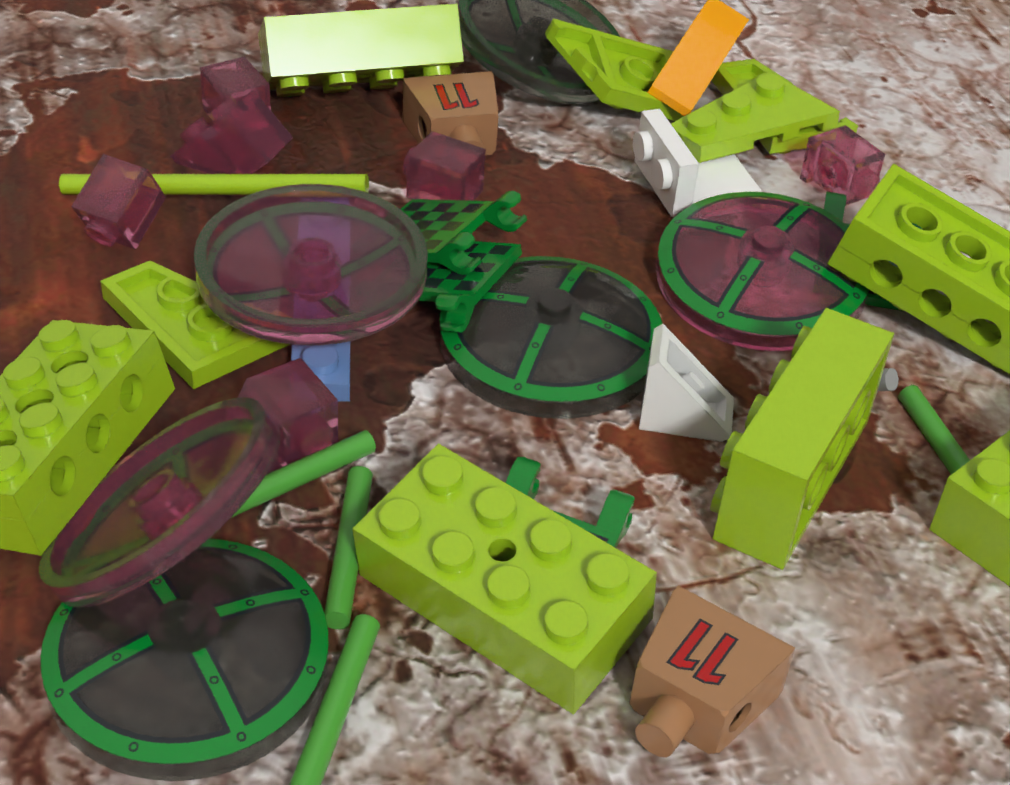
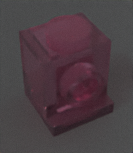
(842, 163)

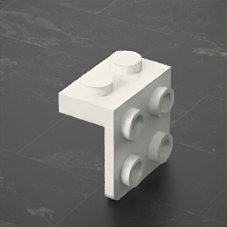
(676, 173)

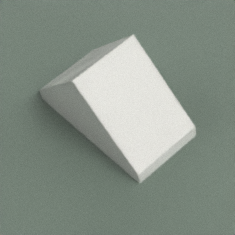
(682, 393)

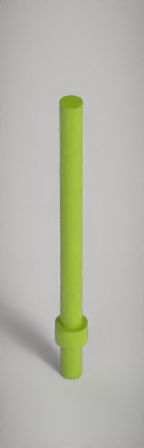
(227, 183)

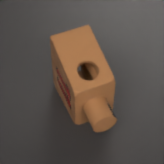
(453, 106)
(704, 676)

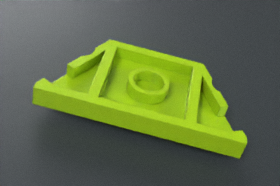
(612, 66)

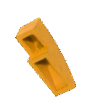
(698, 56)

